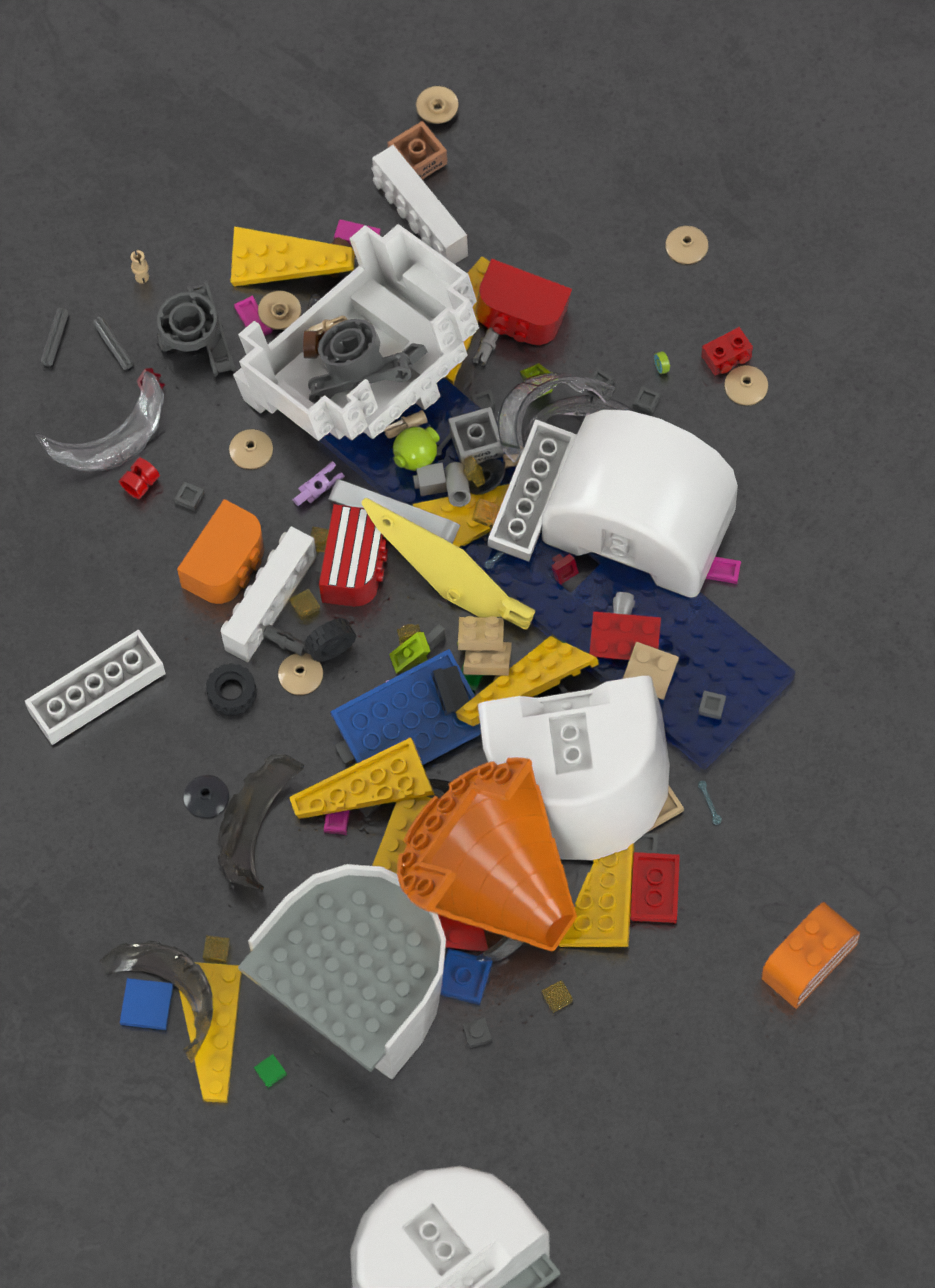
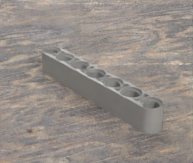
(352, 495)

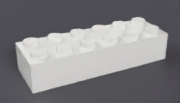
(418, 205)
(530, 489)
(268, 594)
(95, 687)

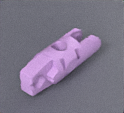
(309, 492)

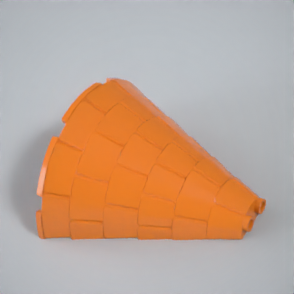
(490, 857)

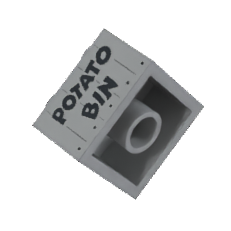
(476, 436)

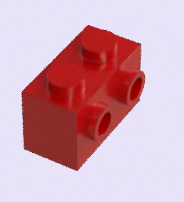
(727, 351)

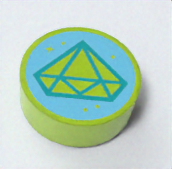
(661, 362)

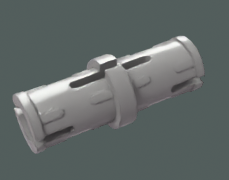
(486, 344)

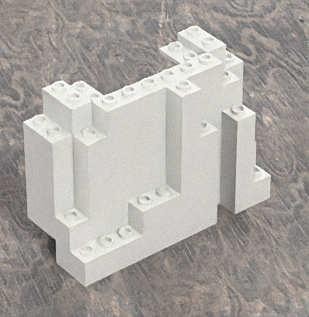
(408, 298)

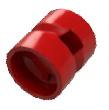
(140, 476)

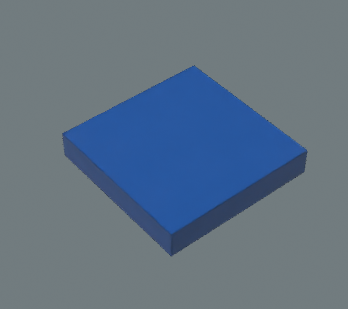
(464, 976)
(146, 1004)

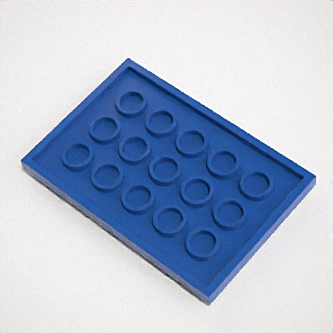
(403, 710)

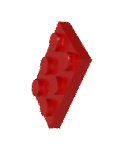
(616, 634)
(655, 887)

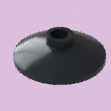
(493, 474)
(210, 805)

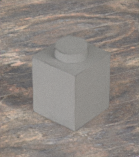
(430, 479)

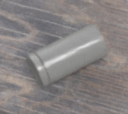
(457, 484)

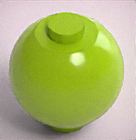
(415, 447)

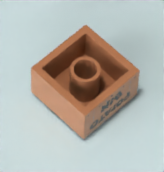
(421, 149)

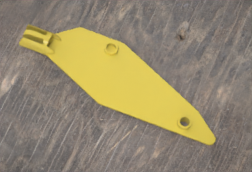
(448, 568)

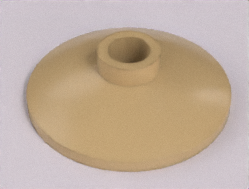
(437, 97)
(686, 252)
(279, 302)
(746, 393)
(251, 457)
(303, 682)

